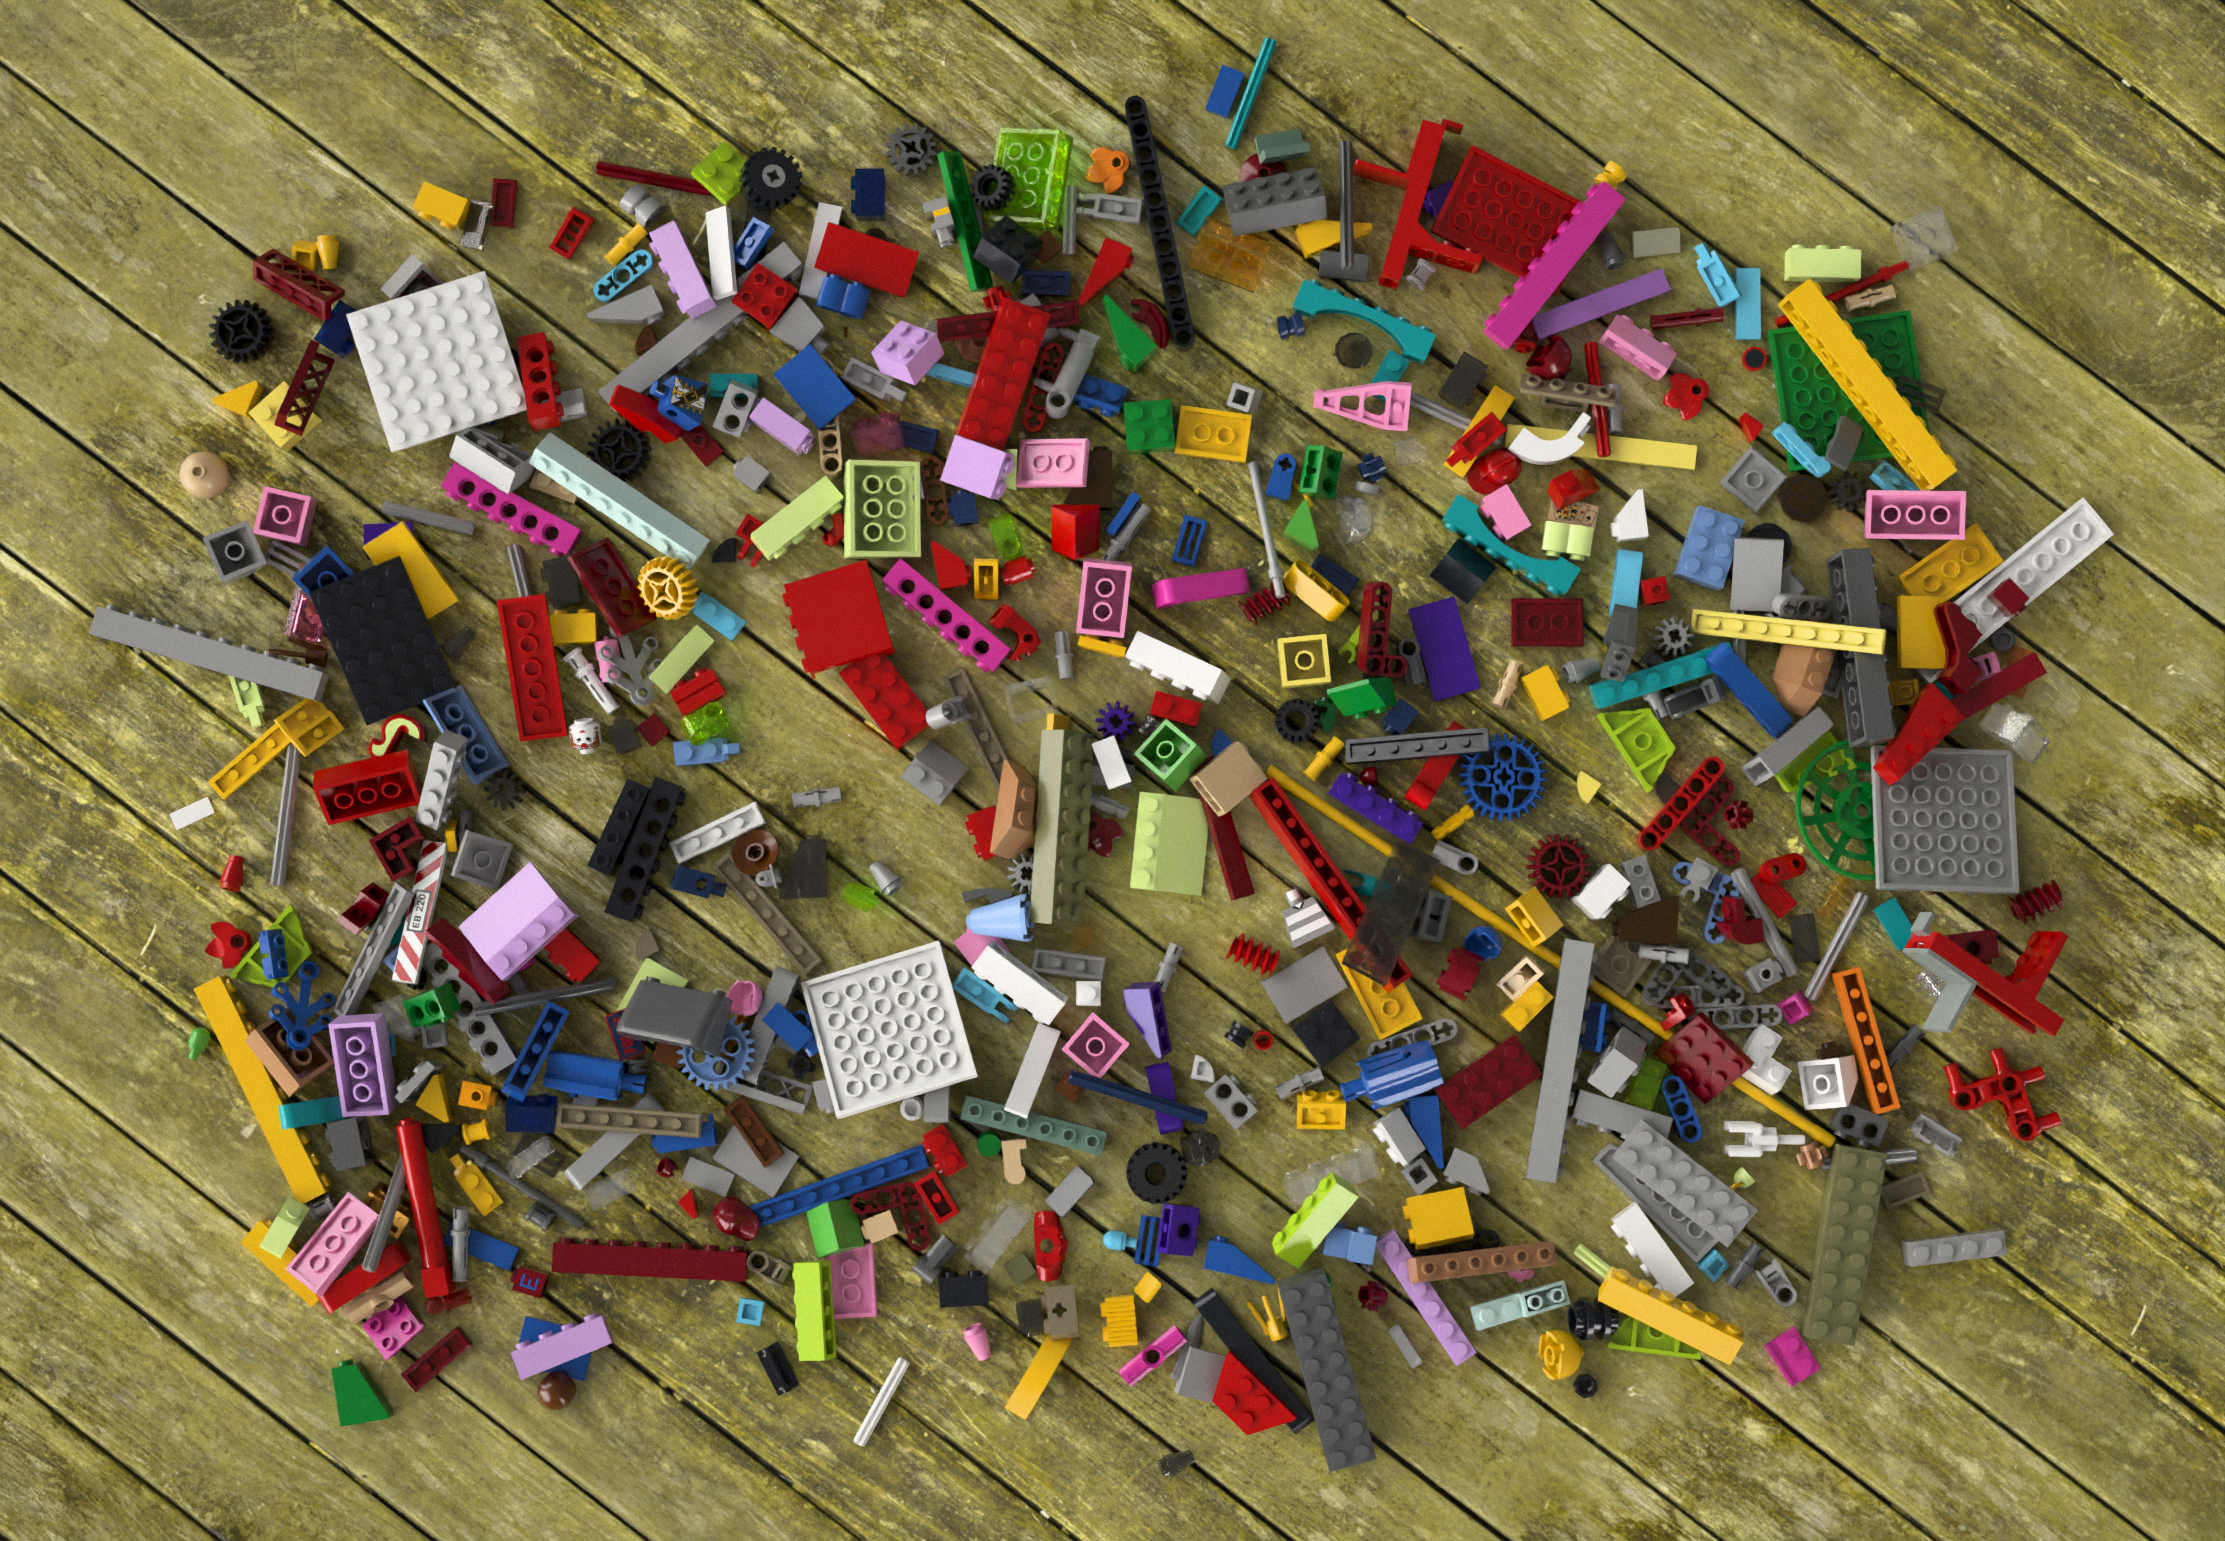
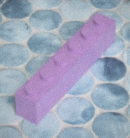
(1425, 1299)

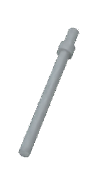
(1275, 572)

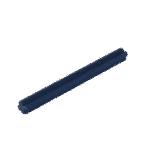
(1138, 1097)

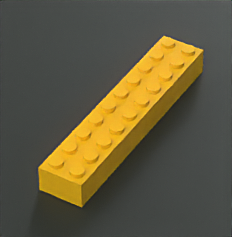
(1867, 386)

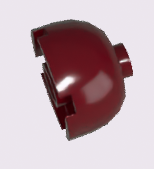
(1551, 360)

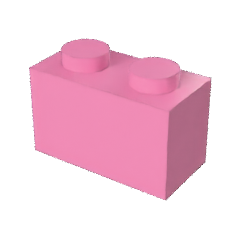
(1504, 513)

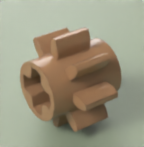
(1812, 1155)

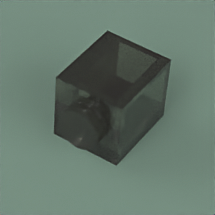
(624, 735)
(1030, 1317)

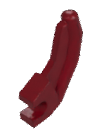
(1154, 319)

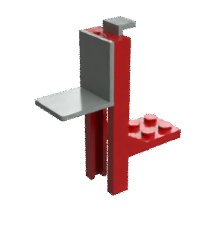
(1969, 976)

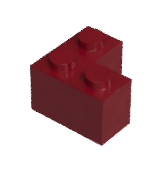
(392, 848)

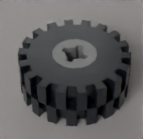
(763, 188)

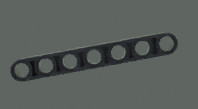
(1241, 1343)

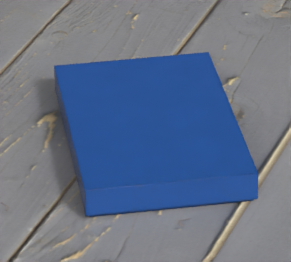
(814, 387)
(575, 1368)

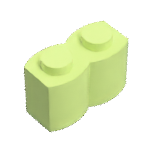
(1567, 540)

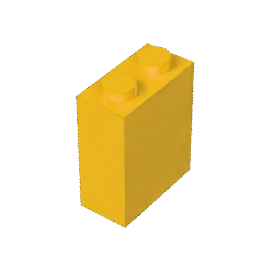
(1438, 1218)

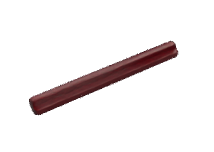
(650, 177)

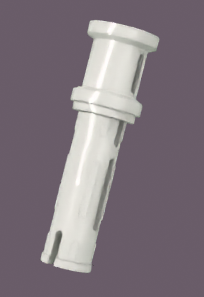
(585, 671)

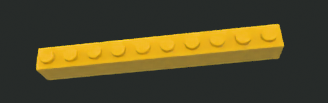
(262, 1090)

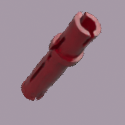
(1688, 318)

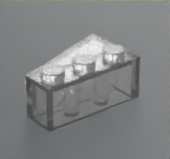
(997, 1234)

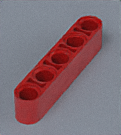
(1690, 798)

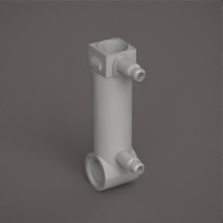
(1071, 371)

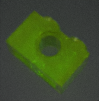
(1646, 1084)

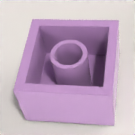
(907, 352)

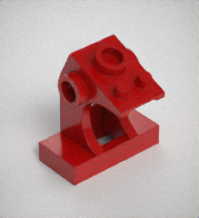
(1007, 617)

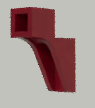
(1958, 637)

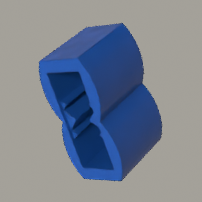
(843, 297)

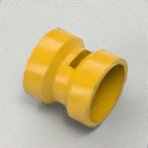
(1612, 175)

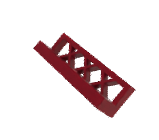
(292, 285)
(299, 382)

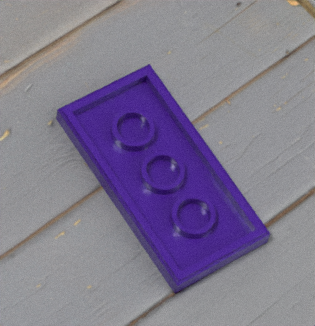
(1444, 648)

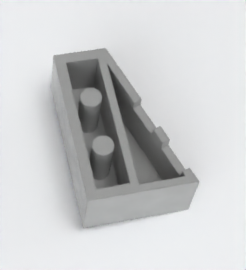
(491, 459)

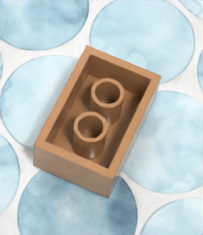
(288, 1066)

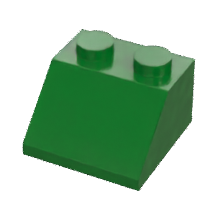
(1364, 696)

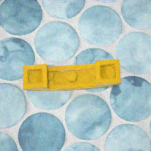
(1498, 402)
(1037, 1376)

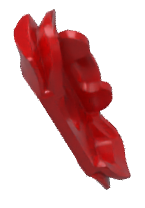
(1048, 1227)

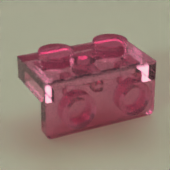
(877, 434)
(303, 619)

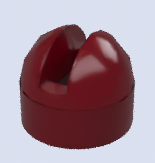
(1369, 776)
(666, 1168)

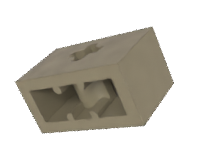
(1067, 1325)

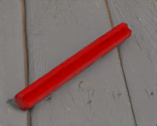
(1598, 411)

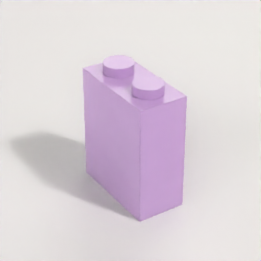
(782, 427)
(977, 467)

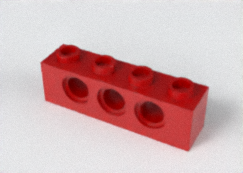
(530, 349)

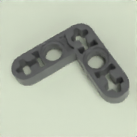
(1687, 971)

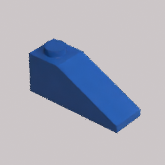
(1425, 1119)
(1229, 1259)

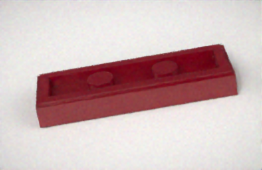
(436, 1359)

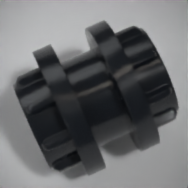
(1592, 1318)

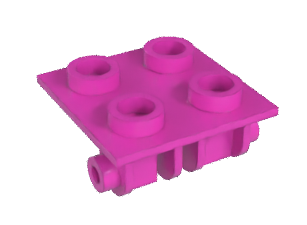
(393, 1328)

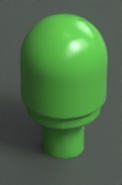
(198, 1042)

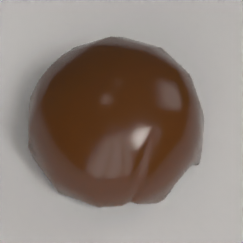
(556, 1391)

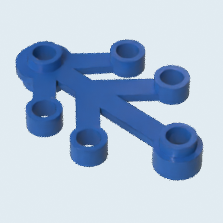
(301, 1009)

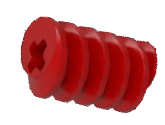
(1253, 954)

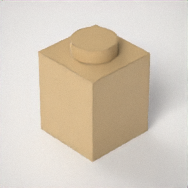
(880, 1226)

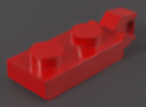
(1476, 439)

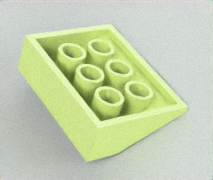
(880, 511)
(1169, 844)

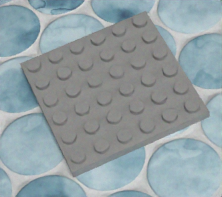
(1947, 824)

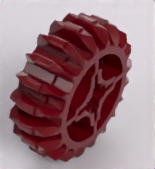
(1558, 877)

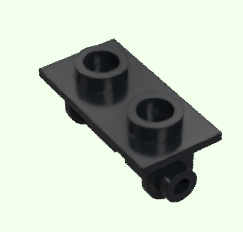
(778, 1368)

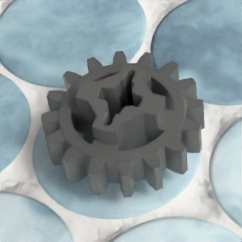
(917, 141)

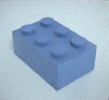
(1708, 548)

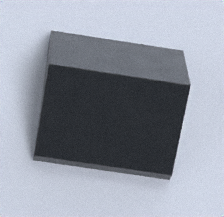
(1462, 571)

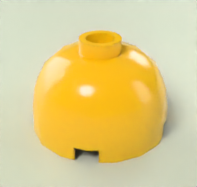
(1561, 1353)

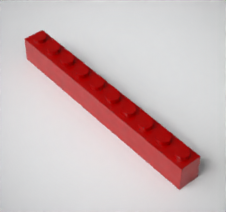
(1316, 865)

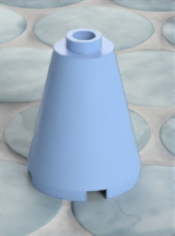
(1003, 919)

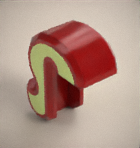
(393, 732)

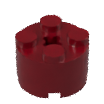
(1460, 973)

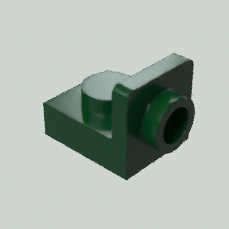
(1326, 719)

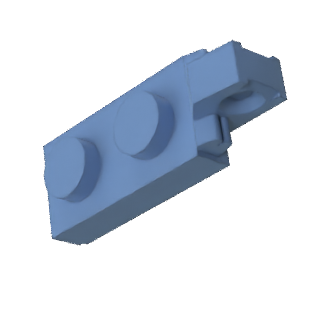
(711, 751)

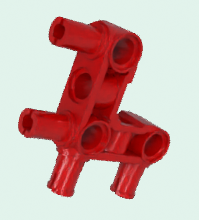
(2014, 1101)

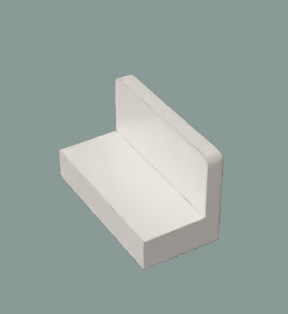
(573, 404)

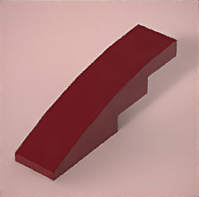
(466, 959)

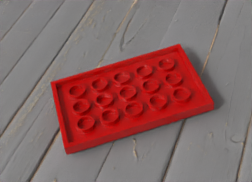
(1502, 213)

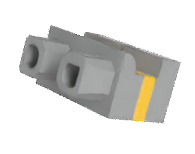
(944, 225)

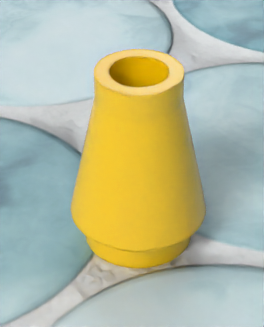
(328, 250)

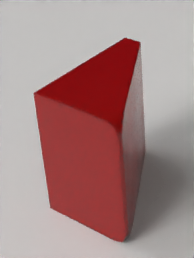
(1750, 426)
(689, 1204)

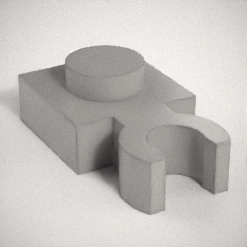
(1700, 876)

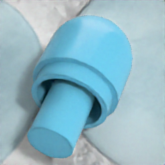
(1118, 1240)

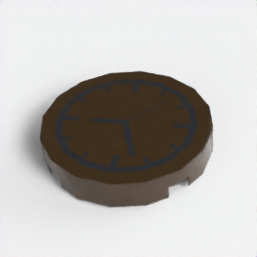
(1803, 498)

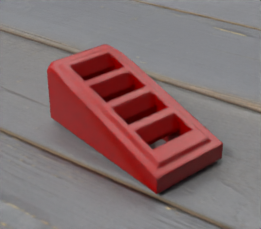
(584, 229)

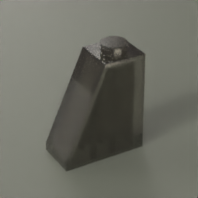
(809, 871)

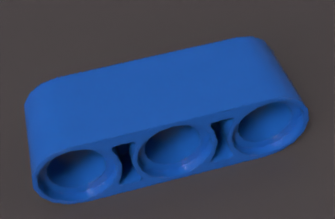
(1688, 1117)

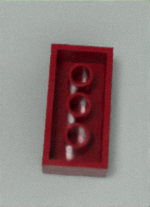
(1487, 1081)

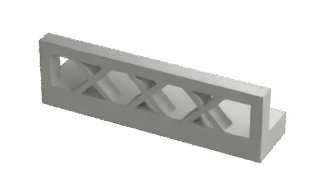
(767, 1096)

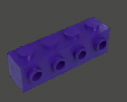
(1374, 808)

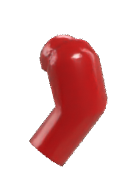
(836, 534)

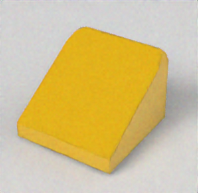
(305, 254)
(1148, 1287)

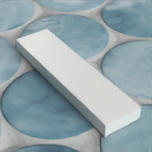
(721, 253)
(813, 277)
(717, 833)
(1032, 1070)

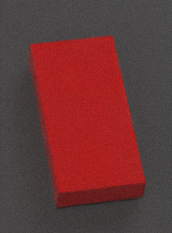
(1773, 896)

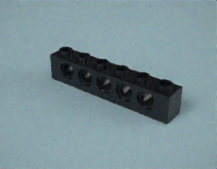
(625, 880)

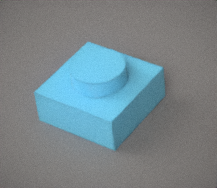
(750, 1311)

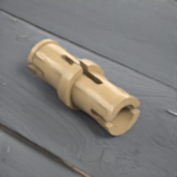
(1870, 298)
(1507, 684)

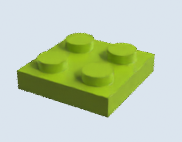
(721, 173)

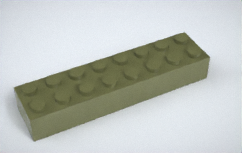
(1062, 828)
(1844, 1244)

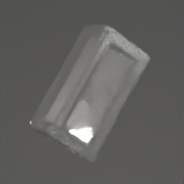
(530, 1157)

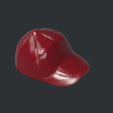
(735, 1218)

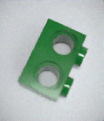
(1320, 472)
(432, 1005)

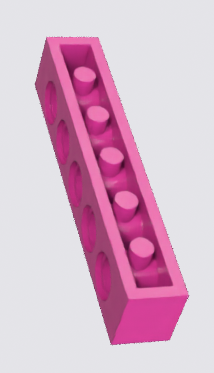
(460, 477)
(902, 573)

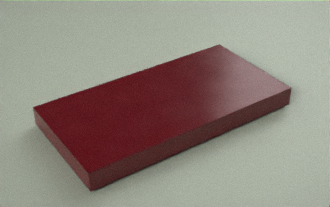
(612, 587)

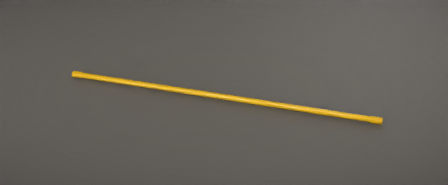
(1284, 781)

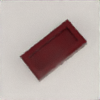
(505, 199)

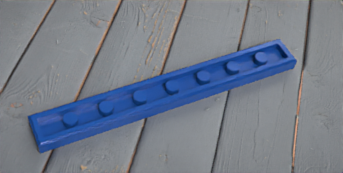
(841, 1185)

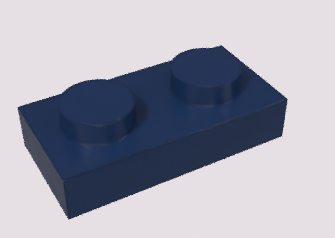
(1046, 283)

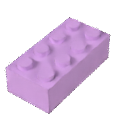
(363, 1065)

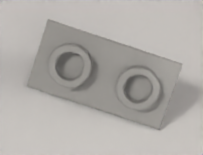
(771, 877)
(1934, 1132)

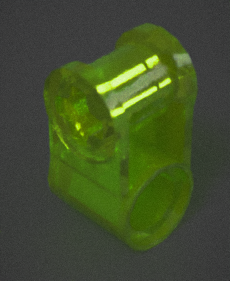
(1004, 533)
(703, 724)

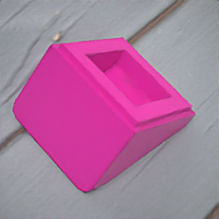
(1795, 1007)

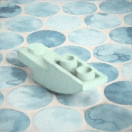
(1519, 1304)

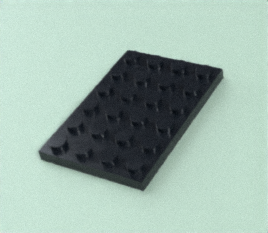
(382, 640)

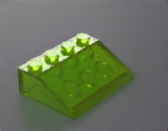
(1040, 170)

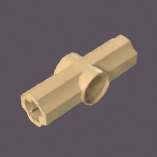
(379, 1296)

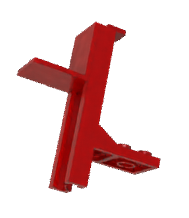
(1409, 235)

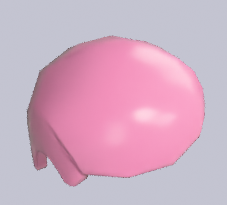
(746, 997)

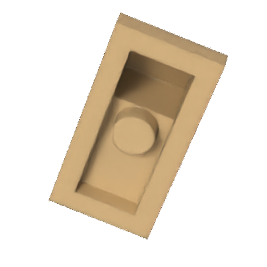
(1520, 977)

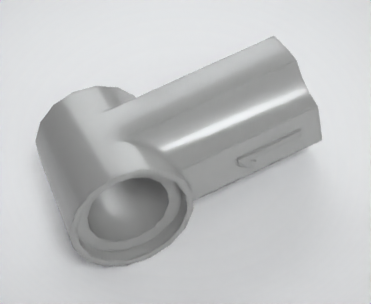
(1452, 857)

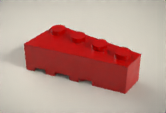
(1921, 730)

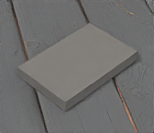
(1756, 573)
(1304, 984)
(740, 1159)

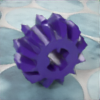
(1122, 717)

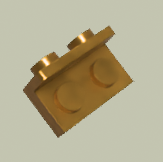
(403, 1214)

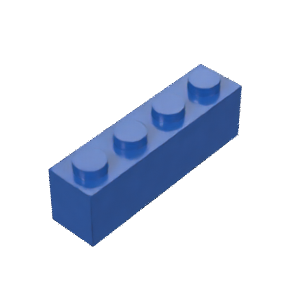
(535, 1051)

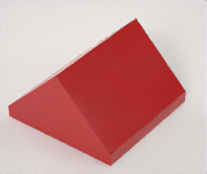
(1075, 529)

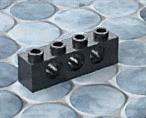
(619, 828)

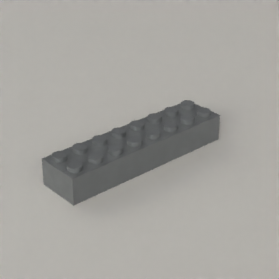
(1861, 674)
(1326, 1369)

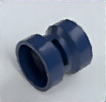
(1293, 326)

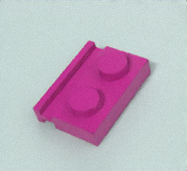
(1792, 1356)

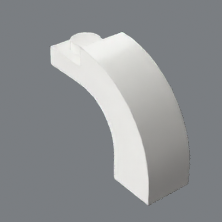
(1545, 452)

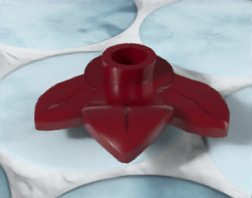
(1101, 837)

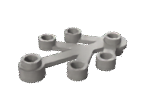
(631, 666)

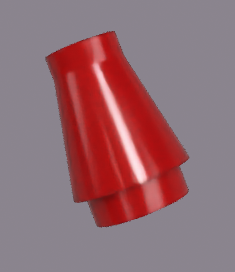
(233, 874)

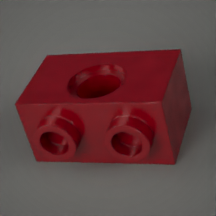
(1984, 941)

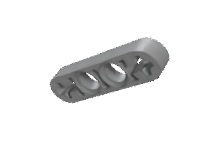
(1696, 997)
(1734, 1015)
(1410, 1035)

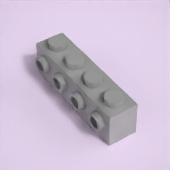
(442, 779)

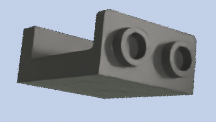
(1621, 640)

